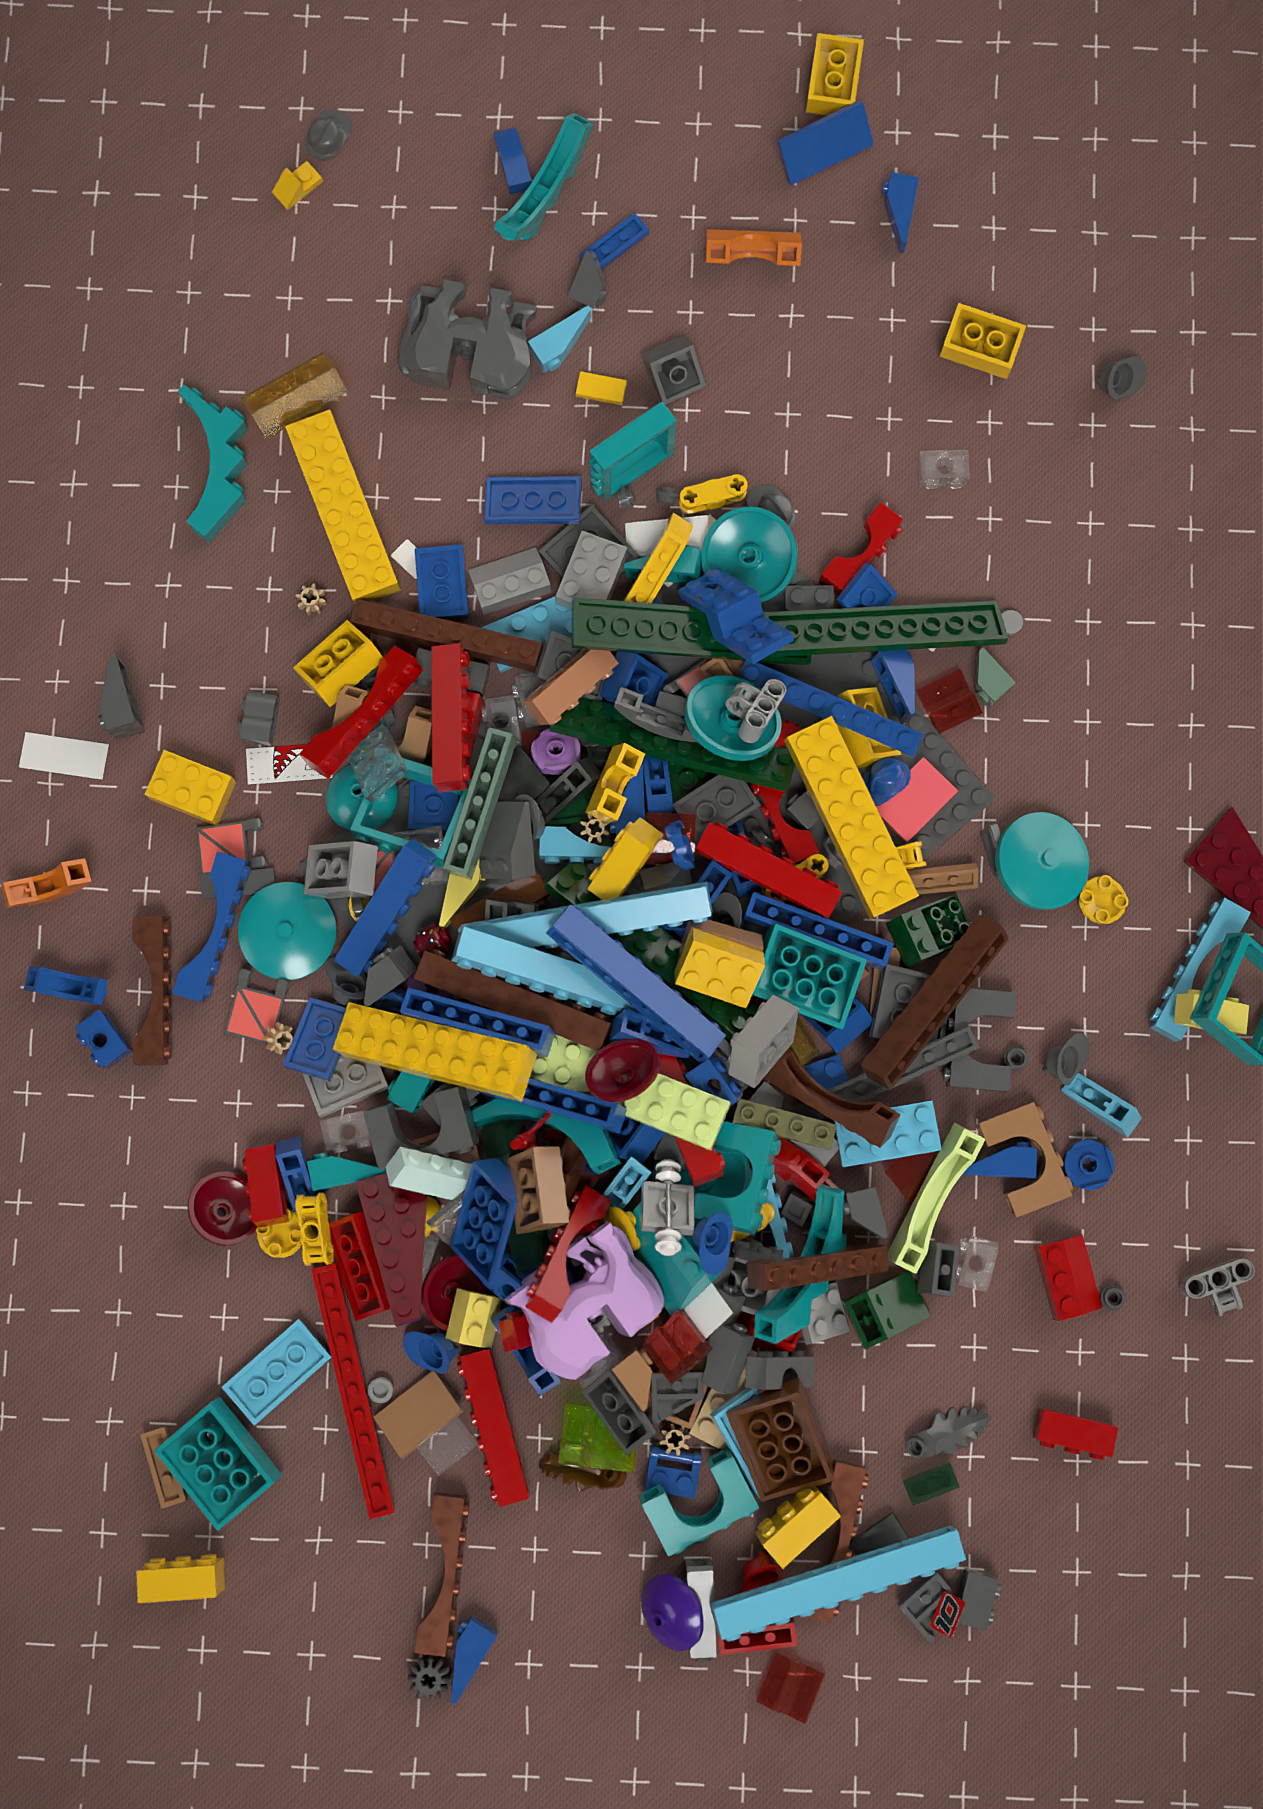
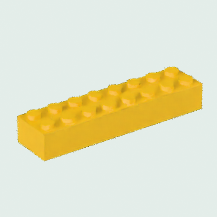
(342, 507)
(851, 817)
(435, 1051)

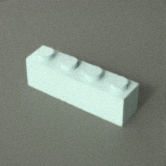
(427, 1173)

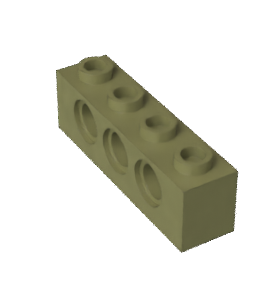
(785, 1124)

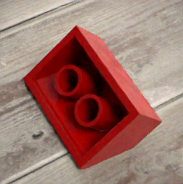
(1068, 1277)

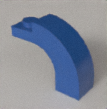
(66, 985)
(537, 1375)

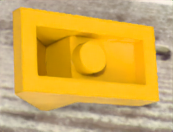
(296, 185)

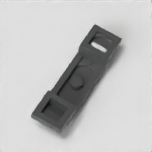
(651, 718)

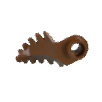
(583, 1476)

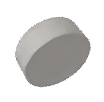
(1013, 622)
(380, 1389)

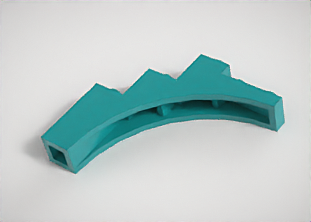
(542, 194)
(222, 495)
(592, 1141)
(792, 1305)

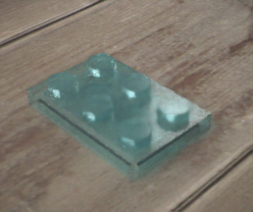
(377, 763)

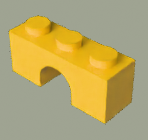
(619, 769)

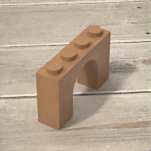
(418, 735)
(1050, 1183)

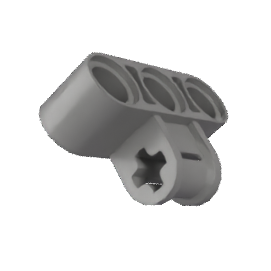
(755, 707)
(1225, 1290)

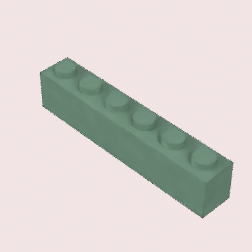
(480, 803)

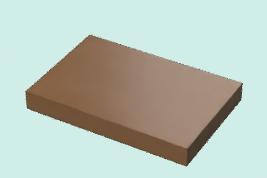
(418, 1414)

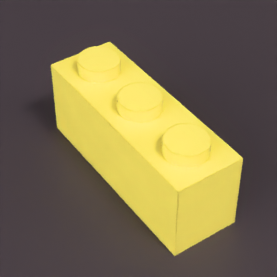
(1232, 1013)

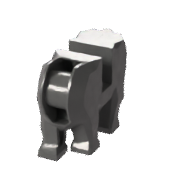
(494, 344)

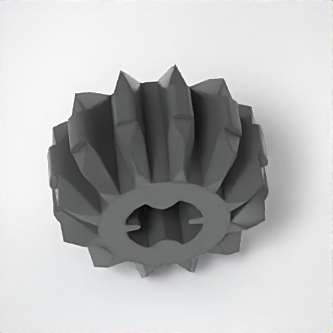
(432, 1670)

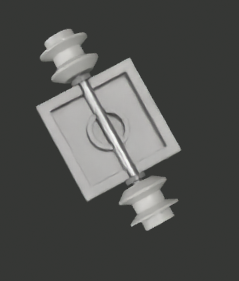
(667, 1207)

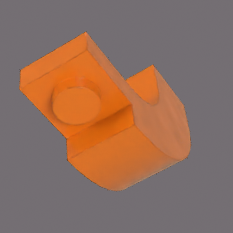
(52, 885)

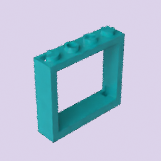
(632, 451)
(389, 843)
(1215, 991)

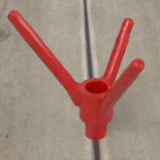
(527, 1139)

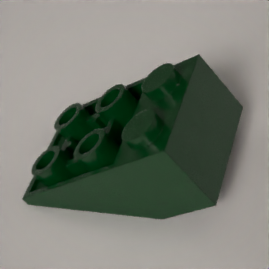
(928, 930)
(886, 1309)

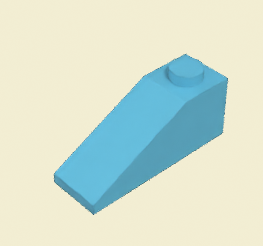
(554, 344)
(1103, 1104)
(626, 1183)

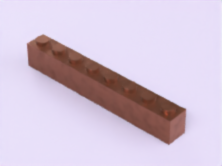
(433, 631)
(514, 1001)
(934, 1002)

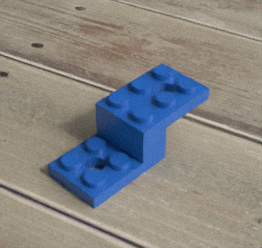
(735, 615)

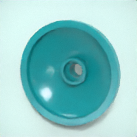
(344, 804)

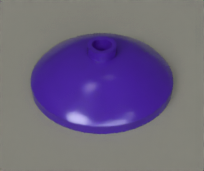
(672, 1612)

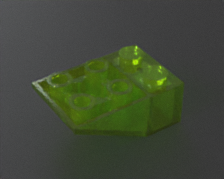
(590, 1443)

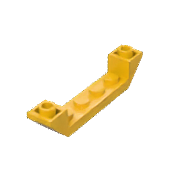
(661, 561)

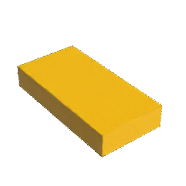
(601, 388)

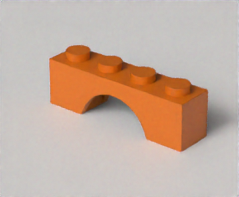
(729, 245)

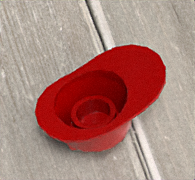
(760, 1572)

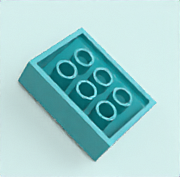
(809, 975)
(677, 1274)
(218, 1463)

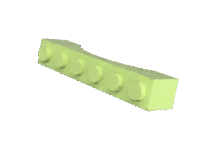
(915, 1232)

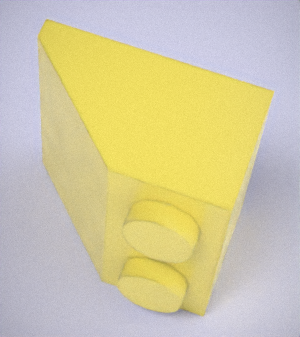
(471, 1318)

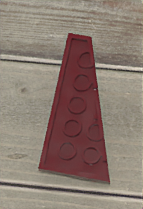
(1231, 864)
(398, 1237)

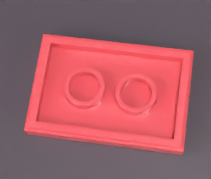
(917, 801)

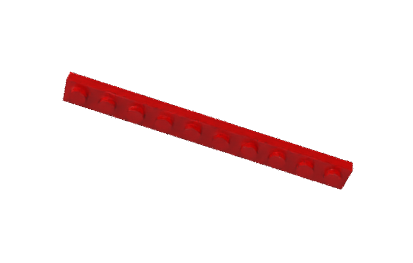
(353, 1391)

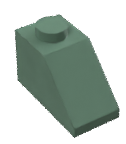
(990, 679)

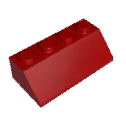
(358, 1266)

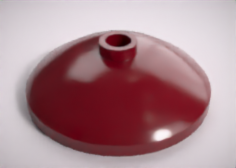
(622, 1070)
(226, 1193)
(444, 1274)

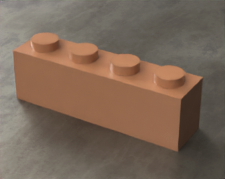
(569, 684)

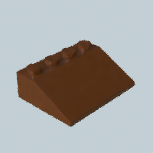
(781, 1441)

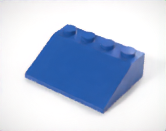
(485, 1218)

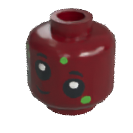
(432, 938)

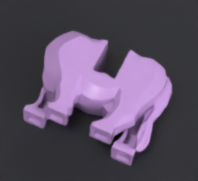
(612, 1285)

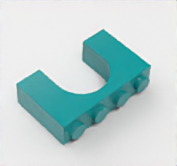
(760, 1148)
(680, 1531)

